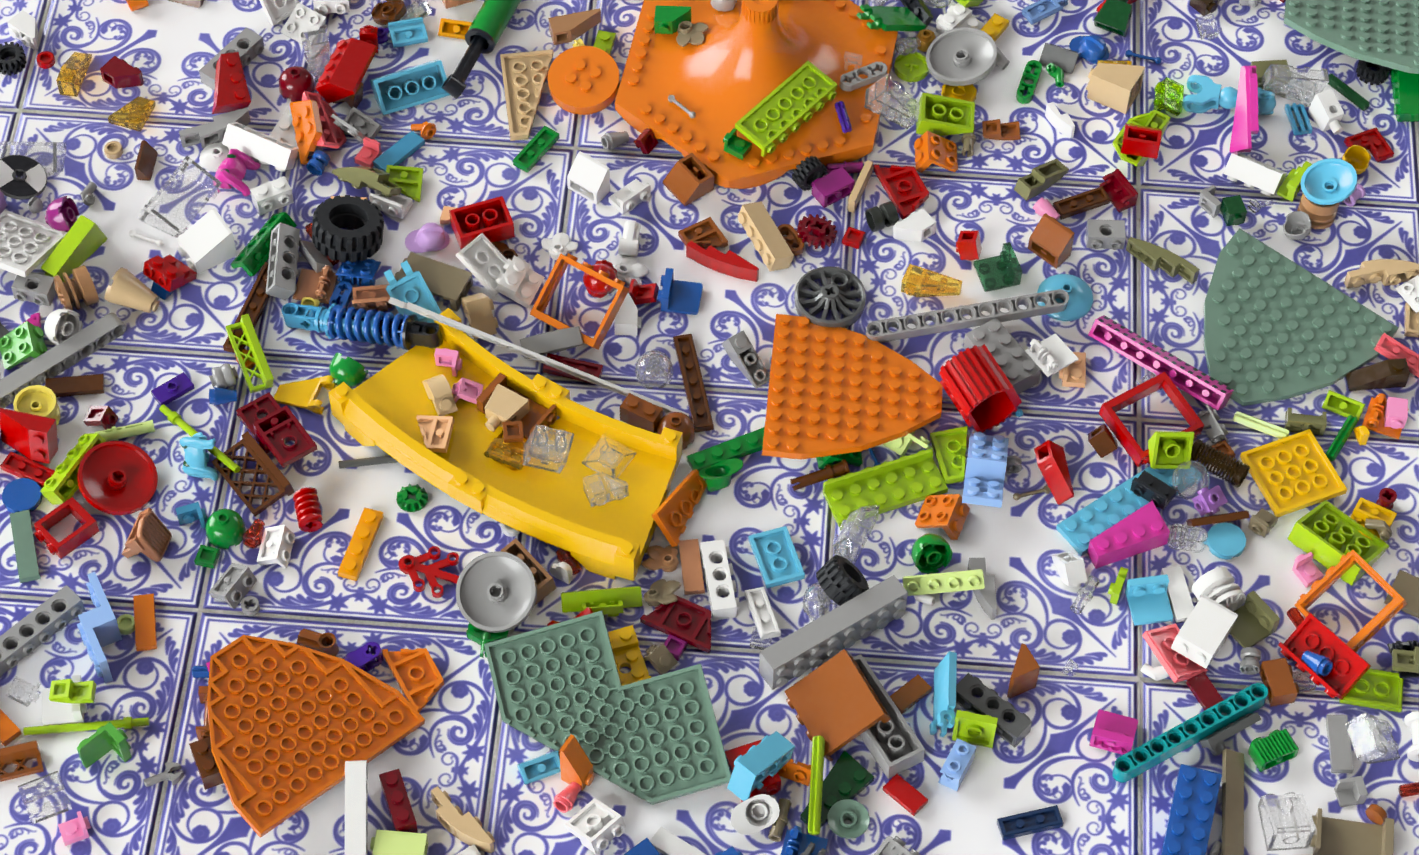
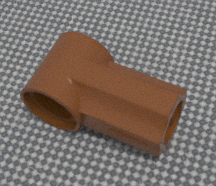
(318, 641)

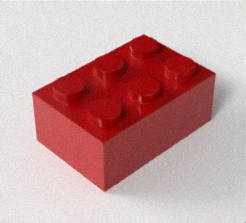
(484, 217)

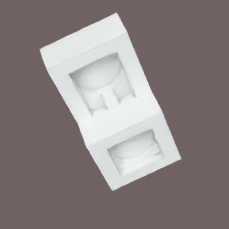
(1062, 123)

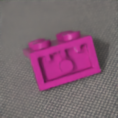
(1113, 732)

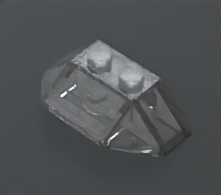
(855, 532)

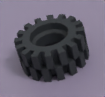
(15, 64)
(1371, 75)
(808, 172)

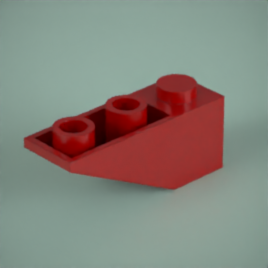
(1054, 468)

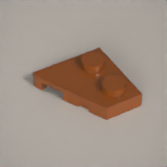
(703, 234)

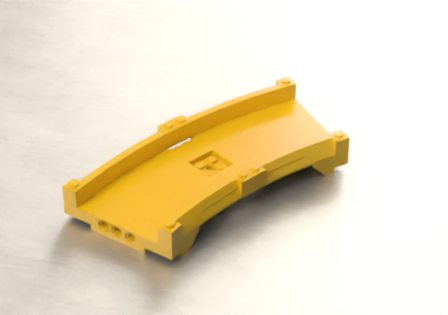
(530, 500)

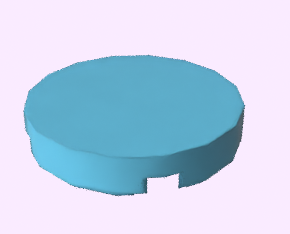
(1226, 540)

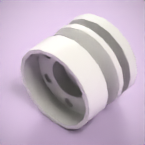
(1220, 587)

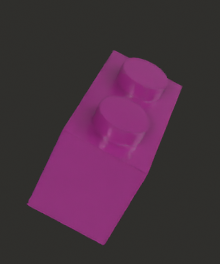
(832, 187)

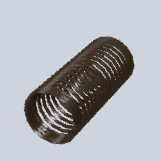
(1237, 470)

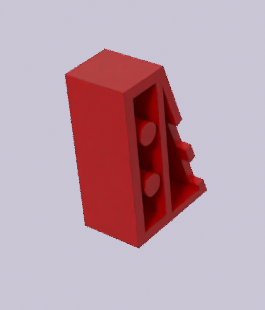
(230, 85)

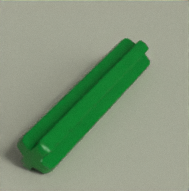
(1341, 438)

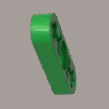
(1030, 88)

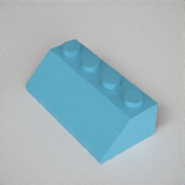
(409, 87)

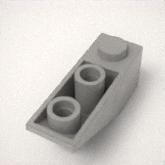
(746, 359)

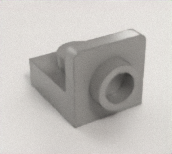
(1209, 202)

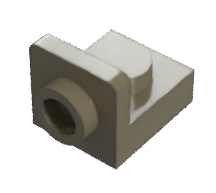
(1262, 522)

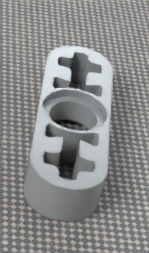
(858, 82)

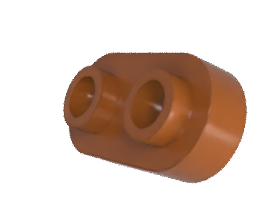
(792, 239)

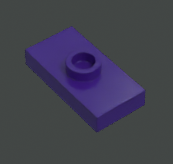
(172, 389)

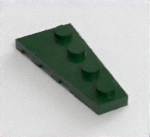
(843, 782)

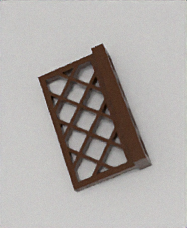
(268, 468)

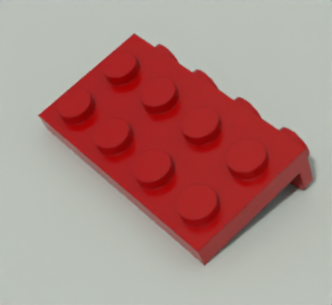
(1318, 638)

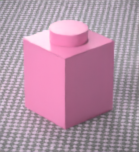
(1396, 413)

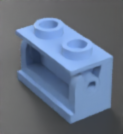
(957, 764)

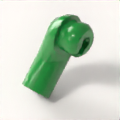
(1057, 73)

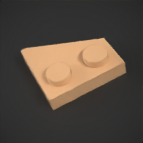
(436, 431)

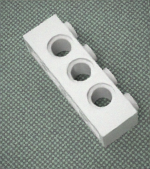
(717, 552)

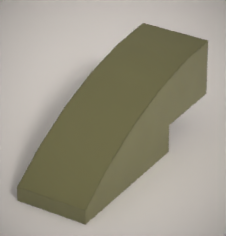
(1040, 179)

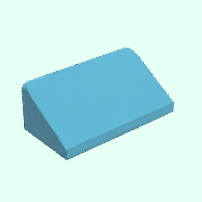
(540, 767)

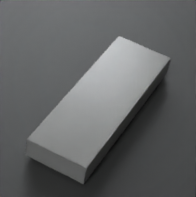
(1339, 744)

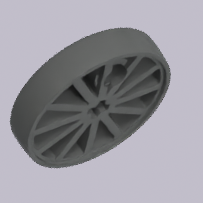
(830, 296)

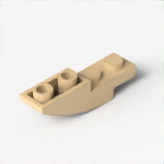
(1385, 270)
(464, 827)

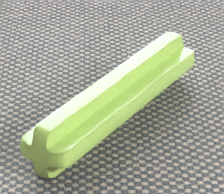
(1260, 425)

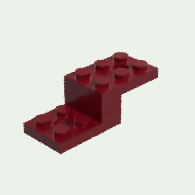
(276, 429)

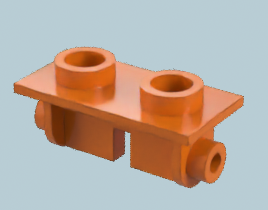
(796, 772)

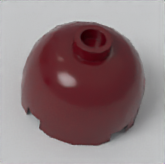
(294, 82)

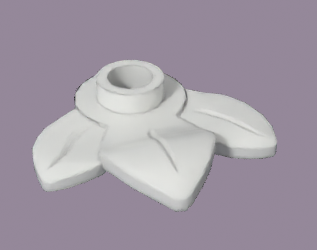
(558, 244)
(630, 269)

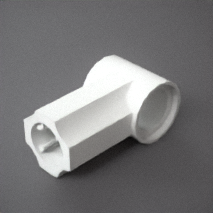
(630, 240)

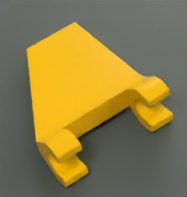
(304, 393)

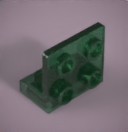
(1000, 270)

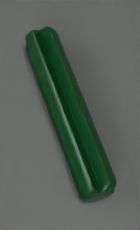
(1348, 92)

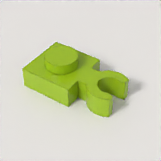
(1116, 588)

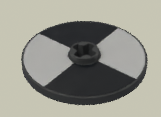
(33, 174)

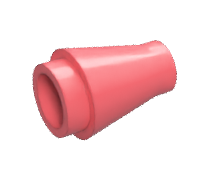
(566, 798)

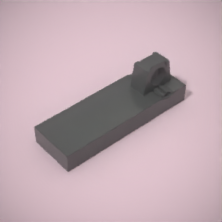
(1215, 742)

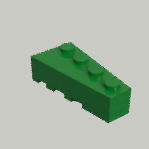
(1405, 95)

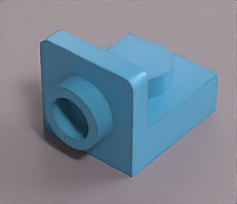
(190, 513)

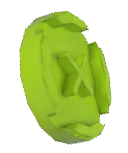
(911, 67)

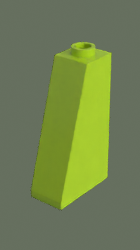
(74, 248)

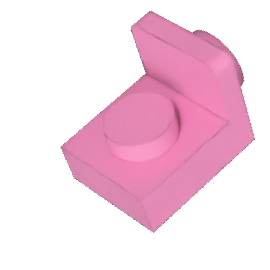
(466, 390)
(1306, 569)
(75, 829)

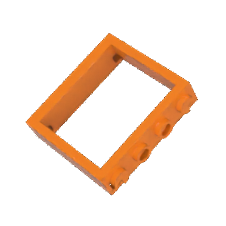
(552, 283)
(1332, 576)

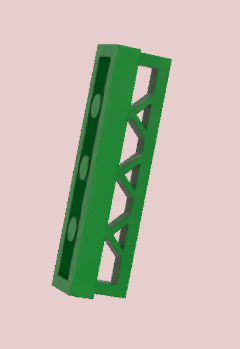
(257, 250)

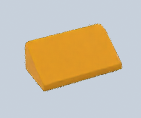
(453, 28)

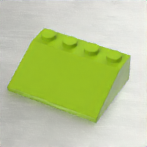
(1331, 535)

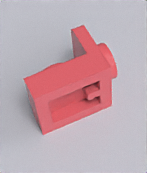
(368, 153)

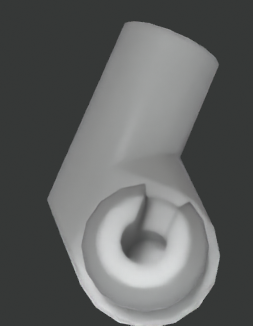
(86, 194)

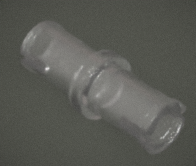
(1084, 595)

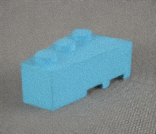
(759, 763)

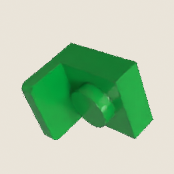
(735, 145)

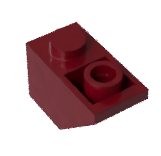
(121, 74)

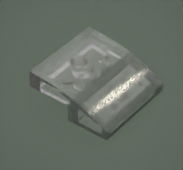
(44, 797)

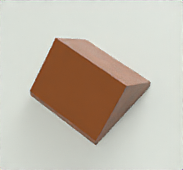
(1024, 673)

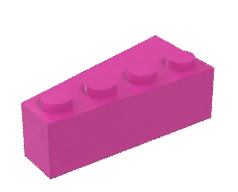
(1129, 537)

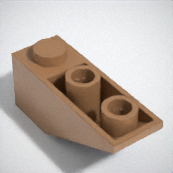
(571, 26)

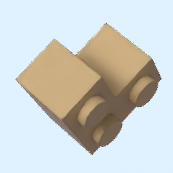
(479, 313)

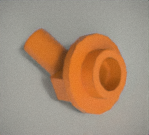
(427, 129)

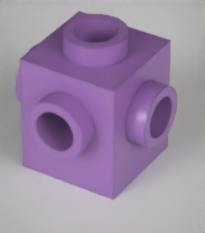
(1209, 500)

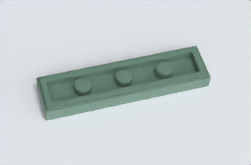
(24, 546)

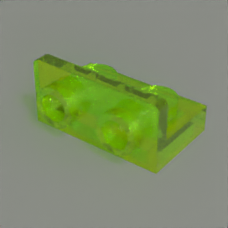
(1169, 96)

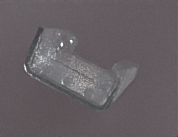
(180, 198)

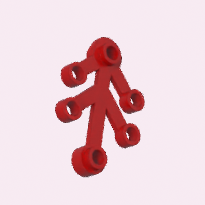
(430, 571)

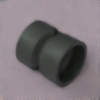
(883, 216)

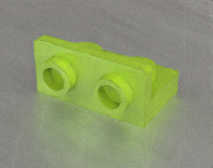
(1292, 183)

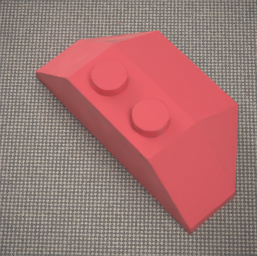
(332, 134)

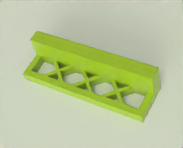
(257, 354)

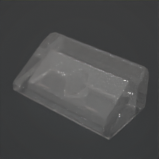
(417, 9)

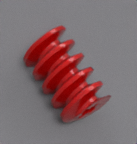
(308, 509)

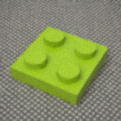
(975, 728)

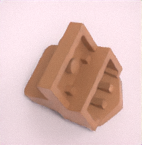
(148, 537)

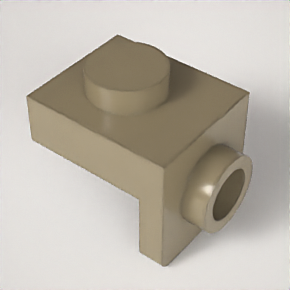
(660, 658)

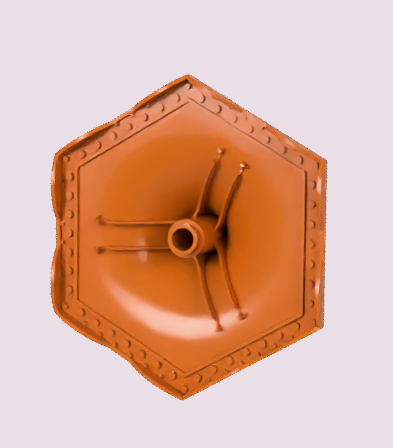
(738, 66)

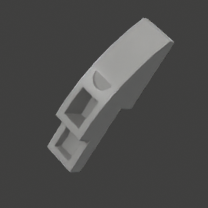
(214, 131)

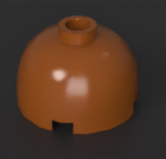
(679, 422)

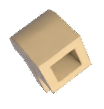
(440, 393)

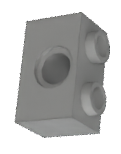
(1105, 234)
(34, 288)

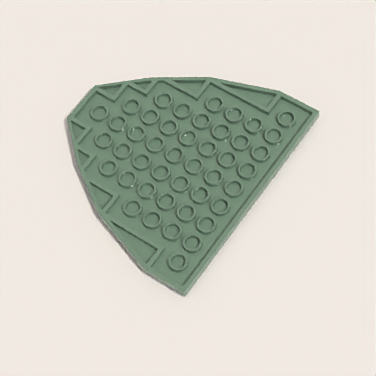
(1363, 29)
(1280, 327)

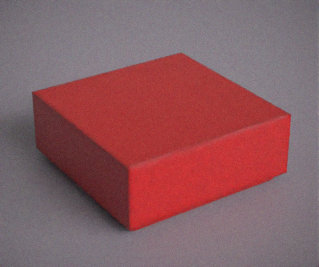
(853, 237)

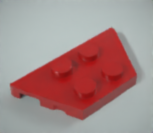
(903, 187)

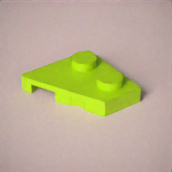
(408, 179)

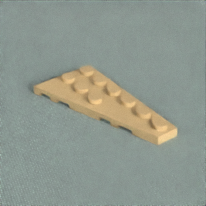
(523, 83)

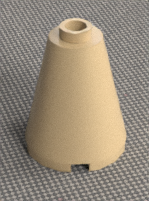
(131, 292)

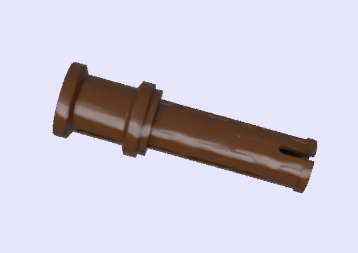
(828, 472)

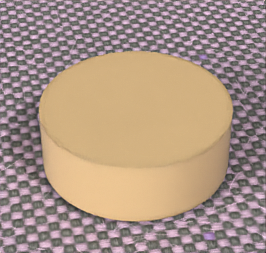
(113, 150)

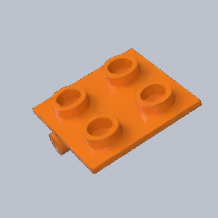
(1375, 417)

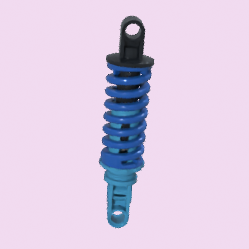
(363, 326)

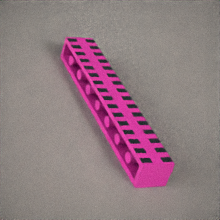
(1159, 361)

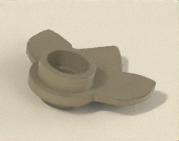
(691, 33)
(662, 592)

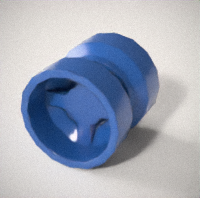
(318, 162)

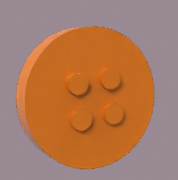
(583, 80)

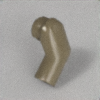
(1381, 526)

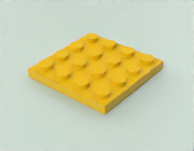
(1293, 473)

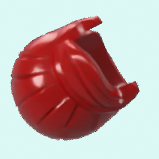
(595, 286)

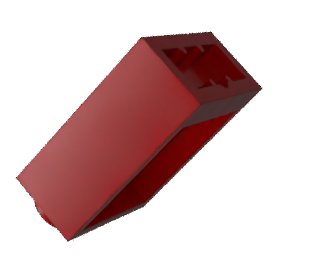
(76, 538)

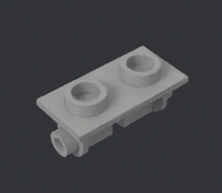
(1217, 432)

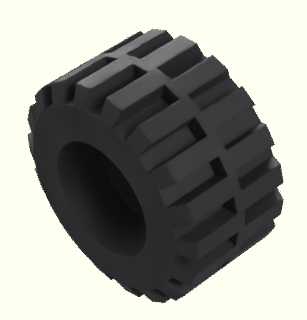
(841, 580)

